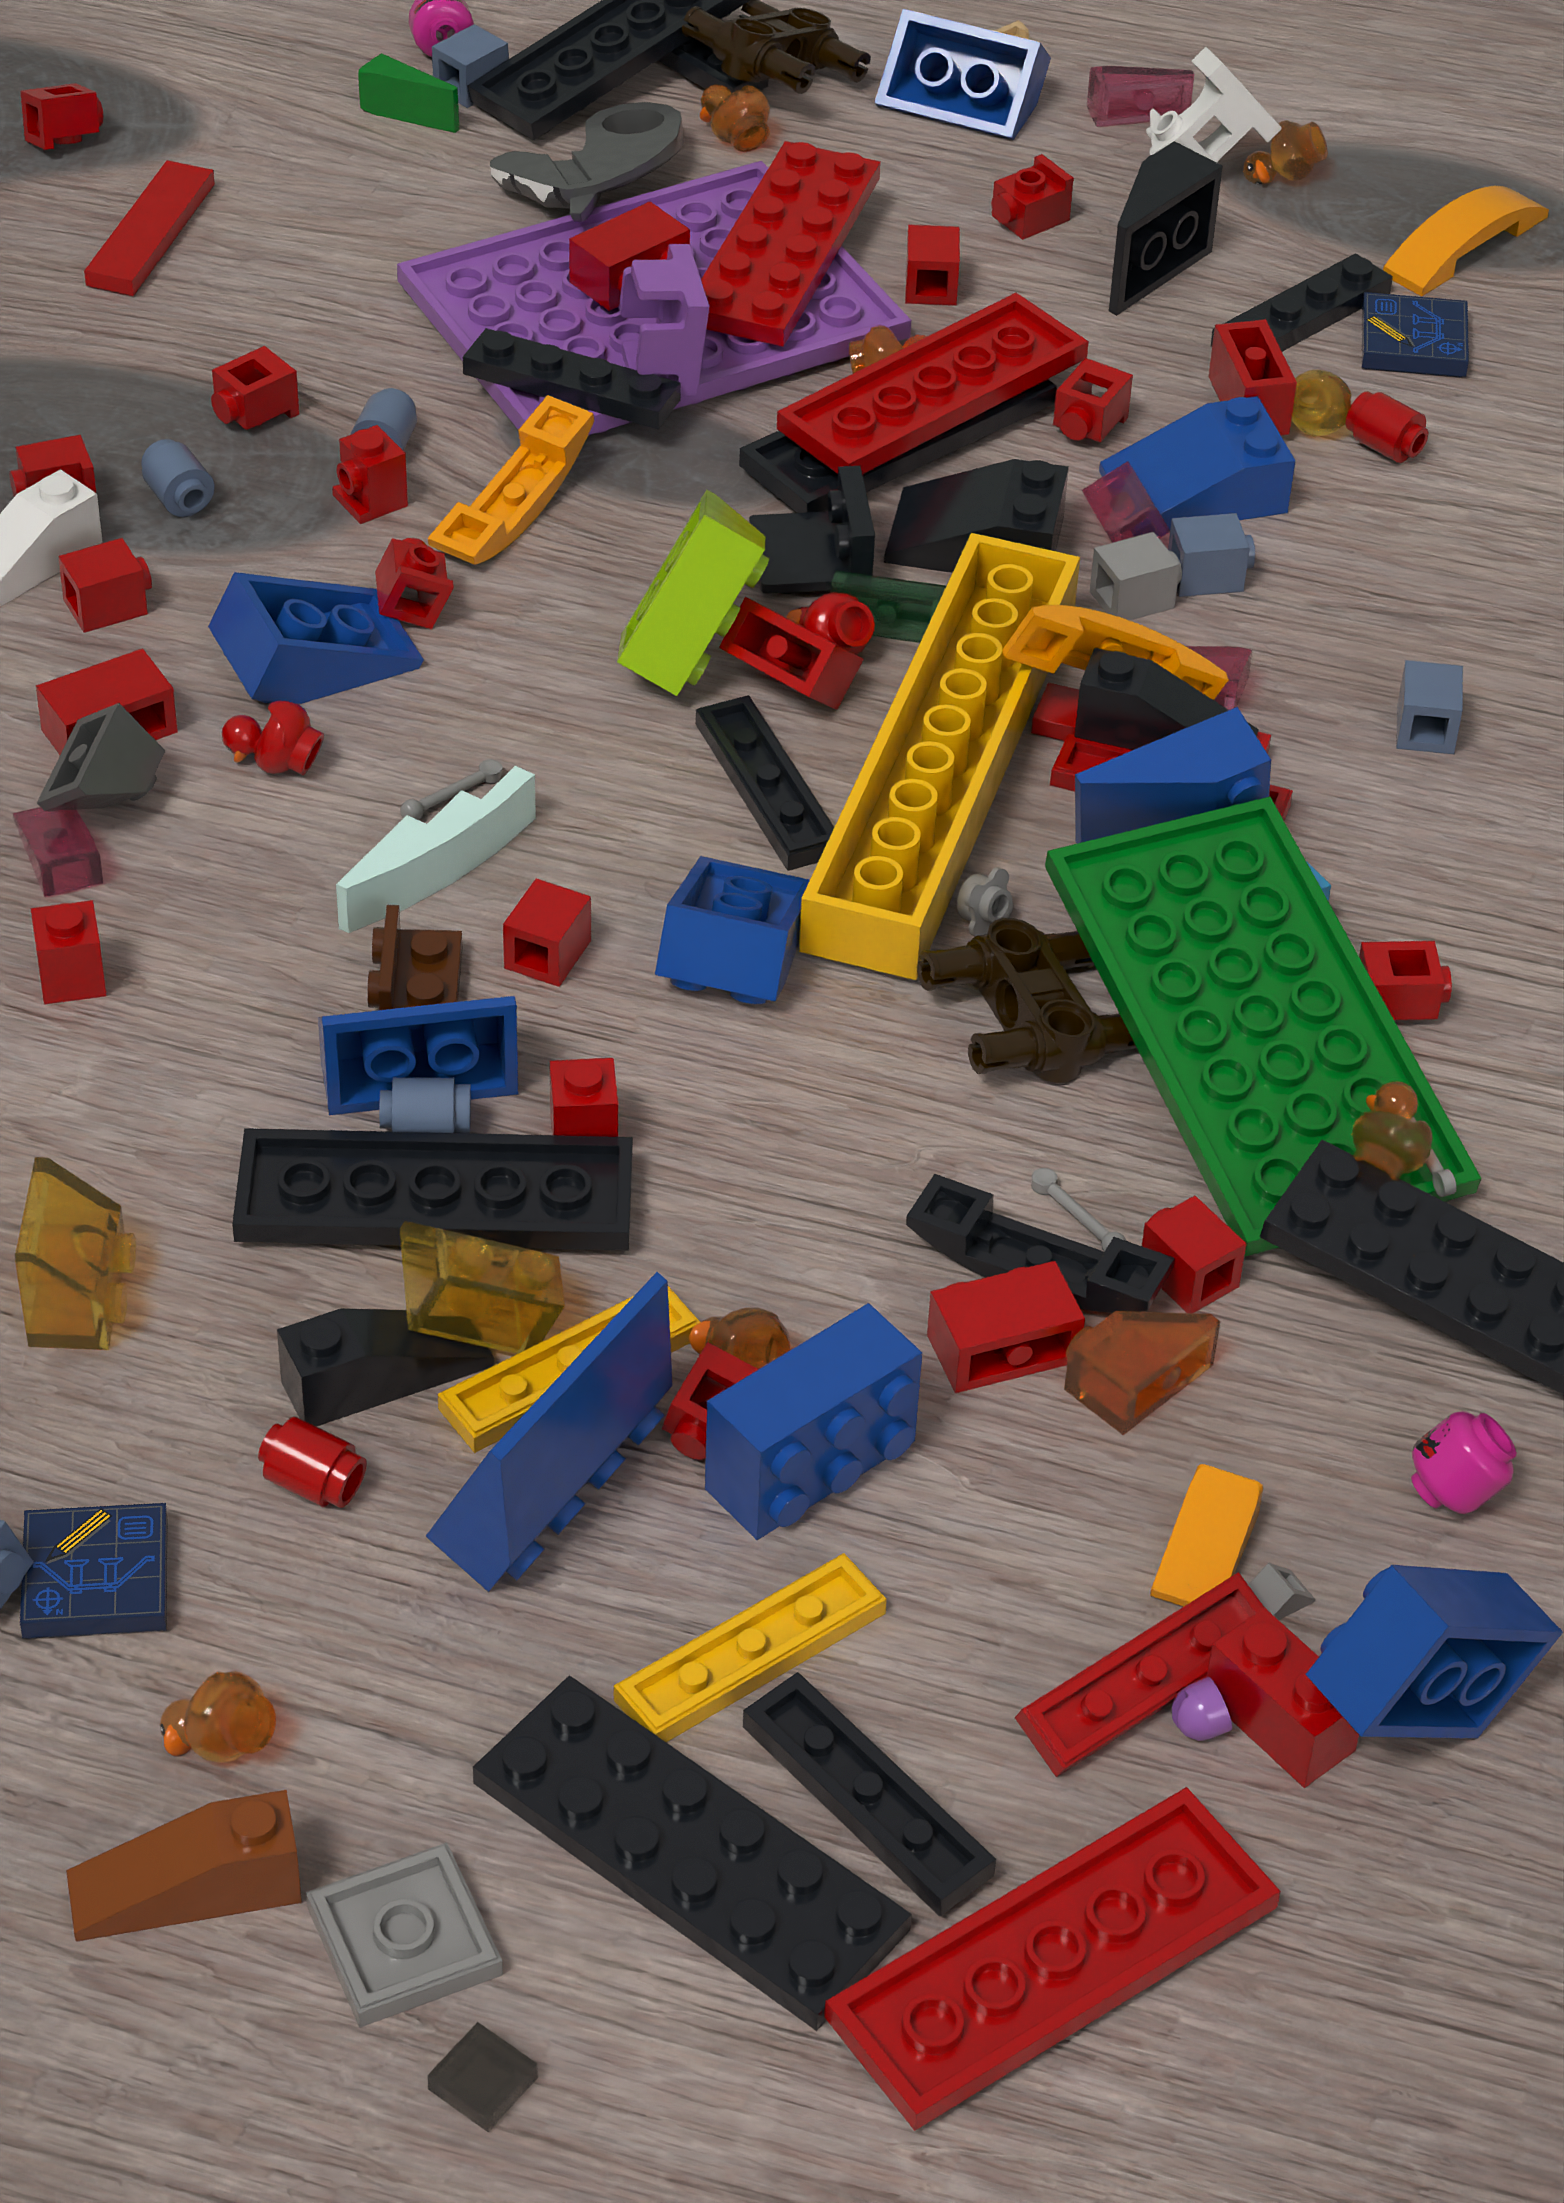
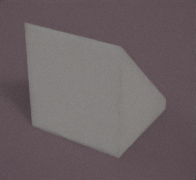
(1280, 1591)

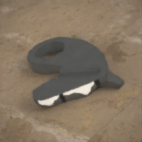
(607, 161)

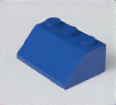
(962, 74)
(446, 1040)

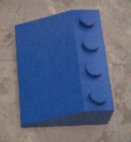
(562, 1444)

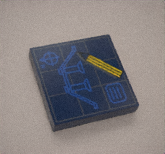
(1415, 334)
(95, 1570)

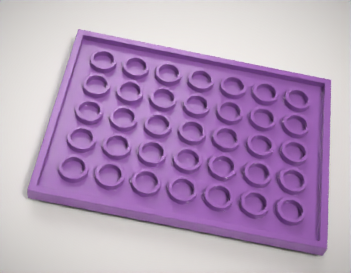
(524, 288)

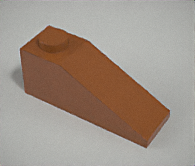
(192, 1869)

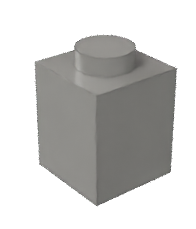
(1135, 577)

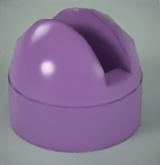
(1201, 1711)

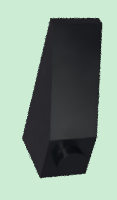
(1136, 701)
(366, 1360)

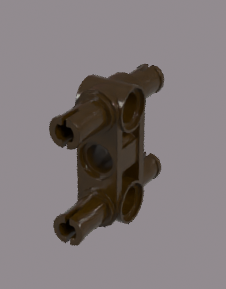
(776, 45)
(1033, 999)

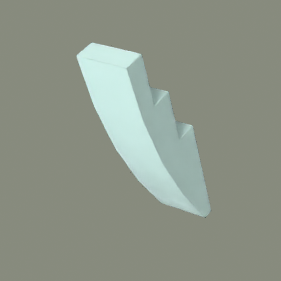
(428, 857)

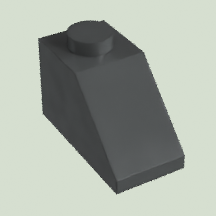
(103, 763)

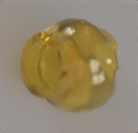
(1320, 403)

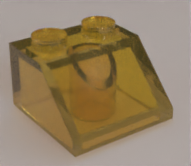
(71, 1261)
(478, 1289)

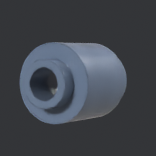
(392, 412)
(177, 477)
(426, 1106)

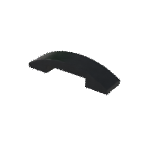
(964, 1228)

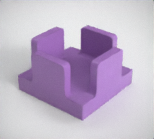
(677, 297)

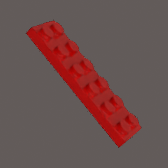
(786, 241)
(932, 385)
(1050, 1957)

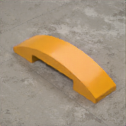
(1457, 228)
(522, 486)
(1071, 633)

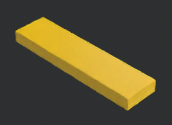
(496, 1398)
(750, 1649)

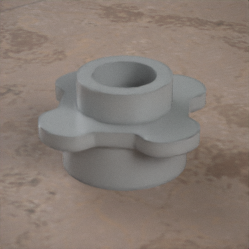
(985, 900)

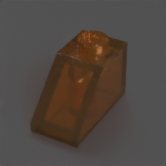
(1138, 1362)

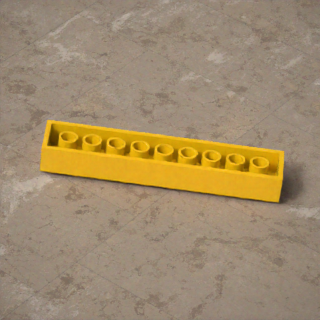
(934, 764)

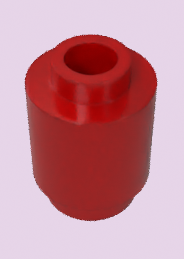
(1387, 426)
(311, 1463)

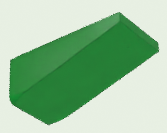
(407, 94)

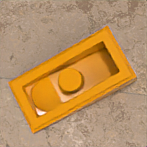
(1208, 1535)

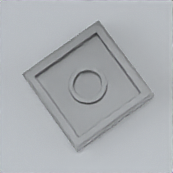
(403, 1934)

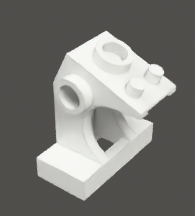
(1221, 97)

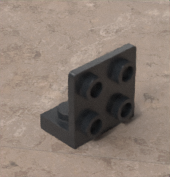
(813, 545)

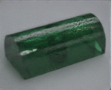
(898, 605)

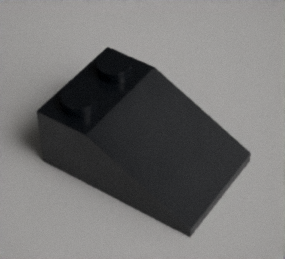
(1164, 223)
(1002, 501)

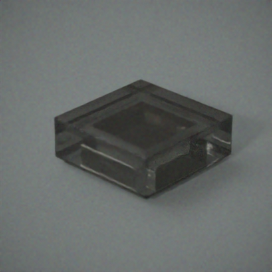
(482, 2076)

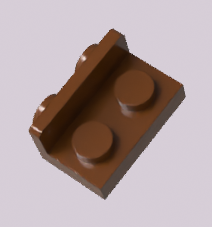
(415, 965)

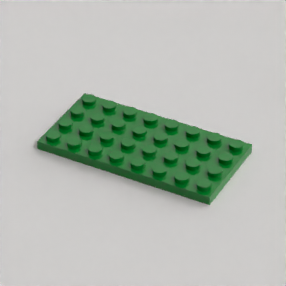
(1243, 1000)

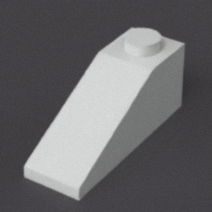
(41, 525)

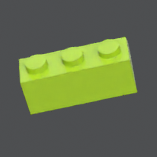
(693, 596)

